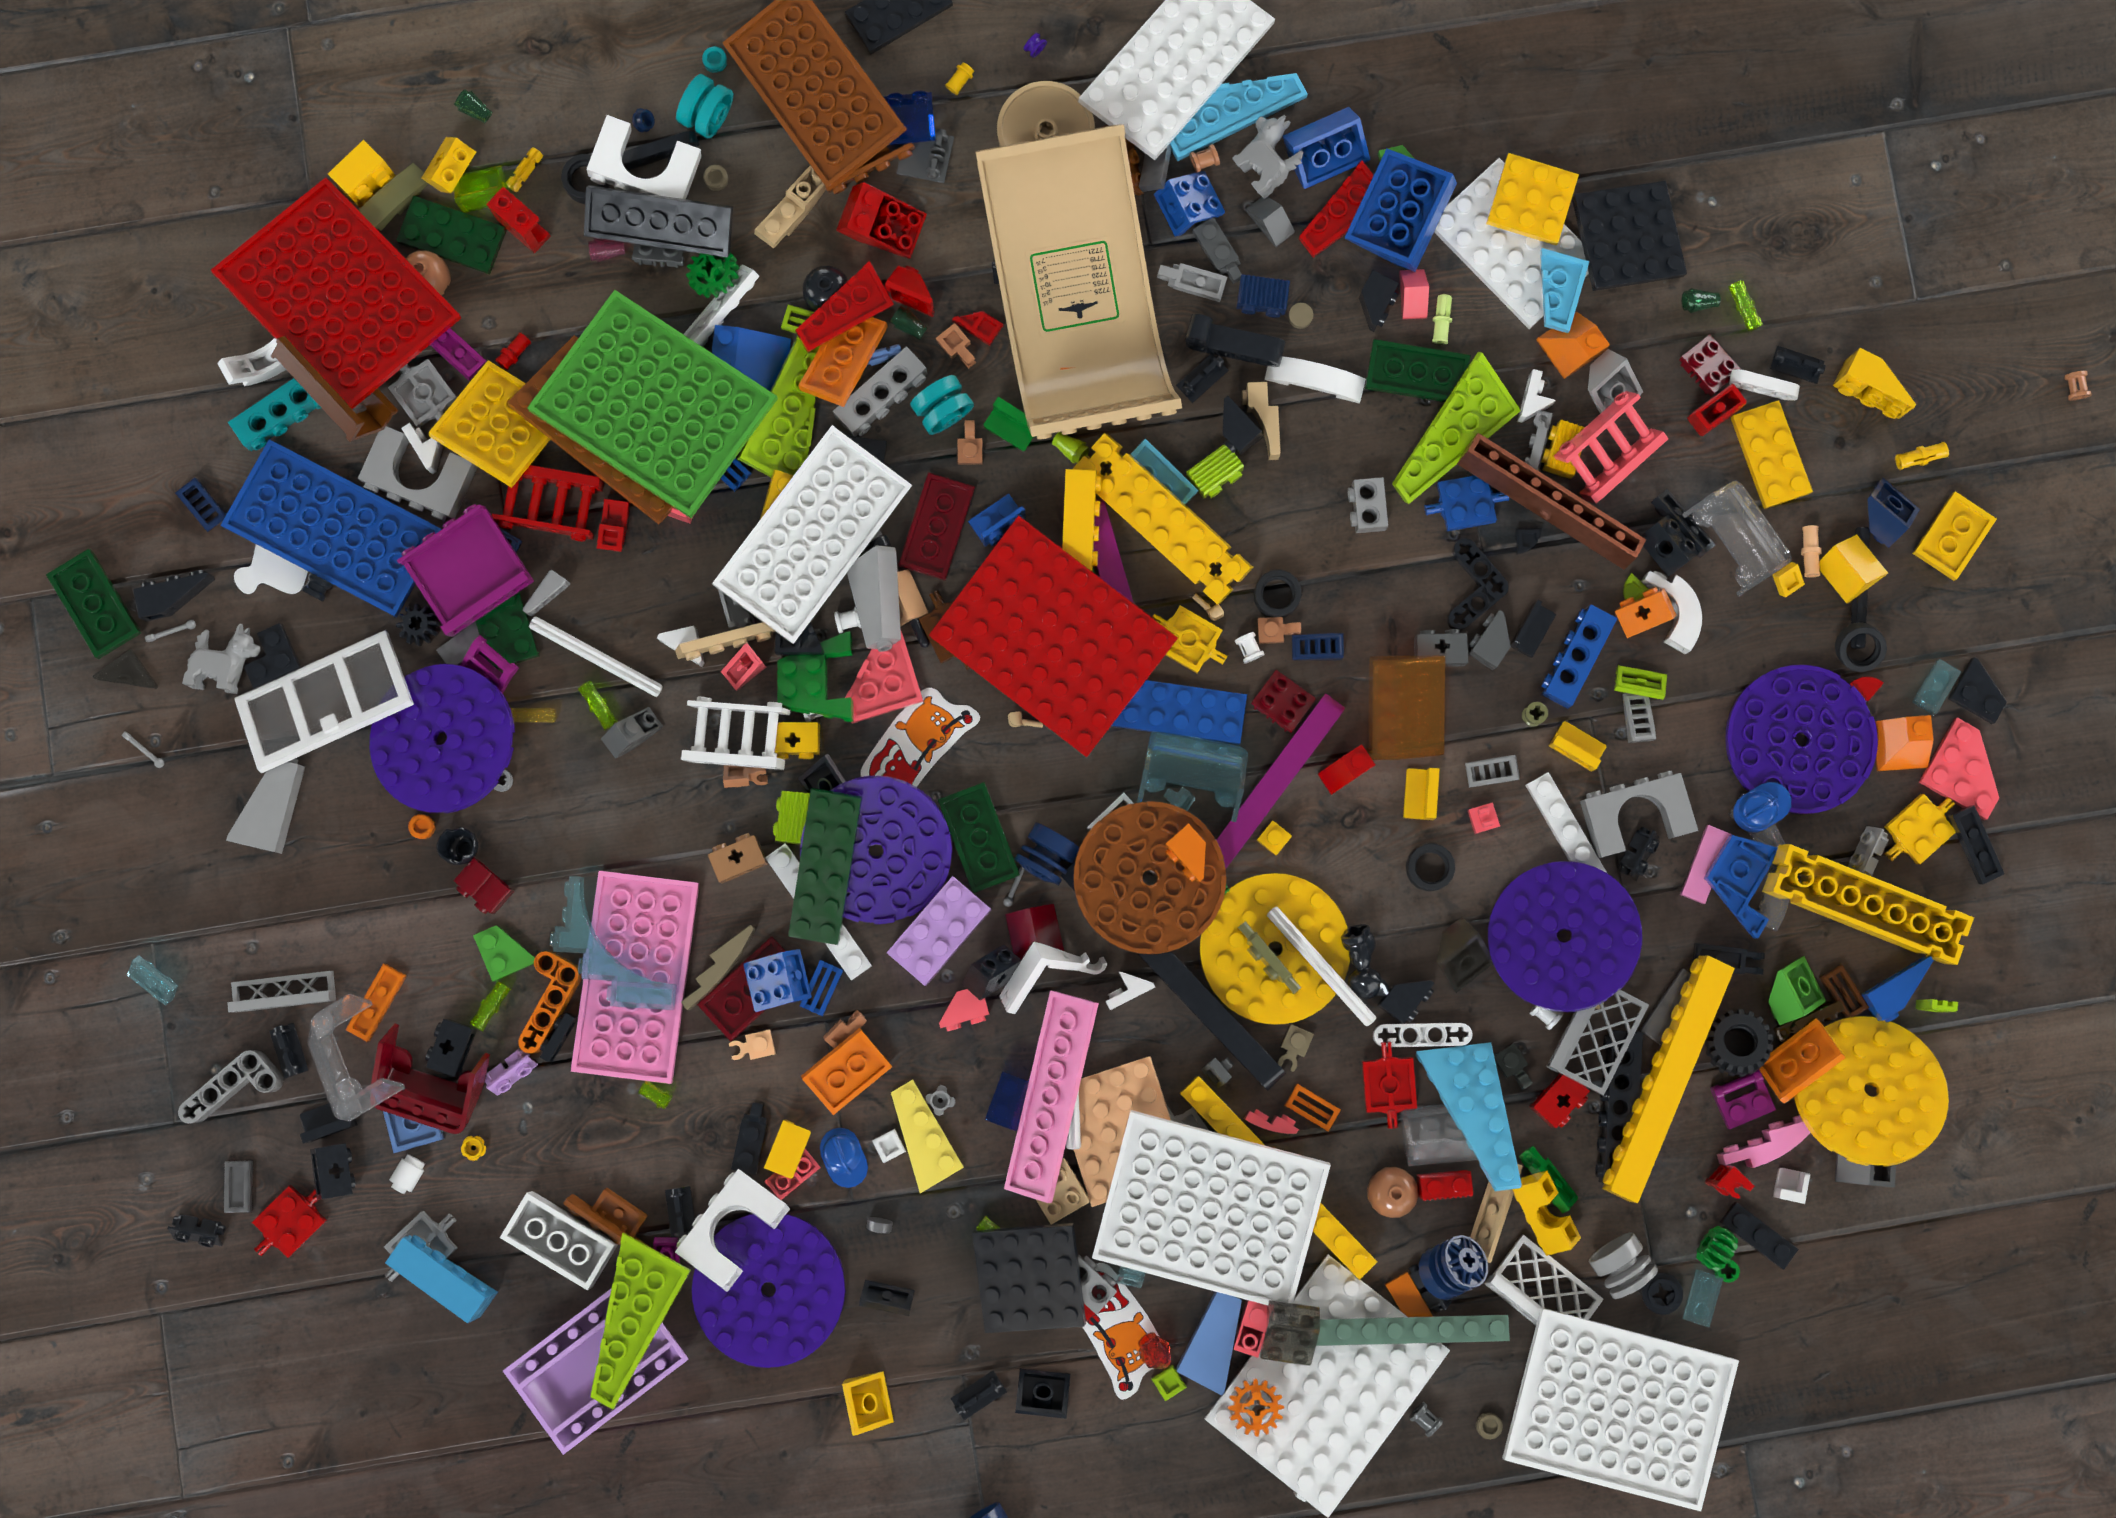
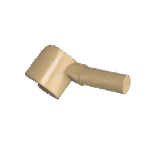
(1214, 612)
(1015, 720)

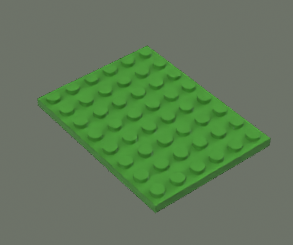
(652, 403)

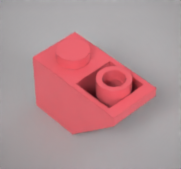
(964, 1008)
(1251, 1328)

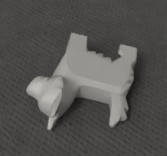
(1263, 158)
(220, 665)

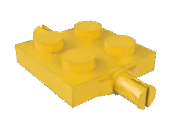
(1195, 639)
(1920, 829)

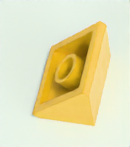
(1851, 568)
(867, 1402)

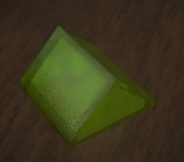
(478, 188)

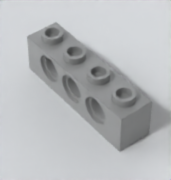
(903, 362)

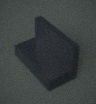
(1533, 629)
(322, 1123)

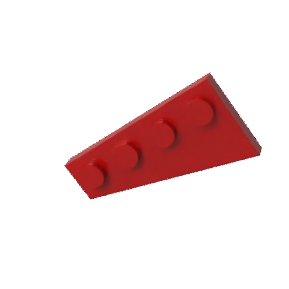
(1338, 213)
(849, 306)

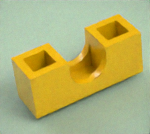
(1552, 1232)

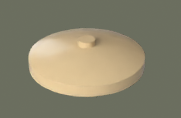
(1041, 112)

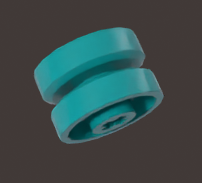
(704, 106)
(942, 404)

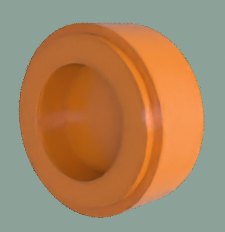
(421, 826)

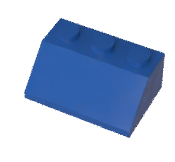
(1328, 146)

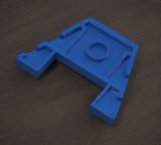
(1737, 876)

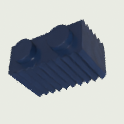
(1262, 295)

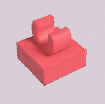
(1483, 818)

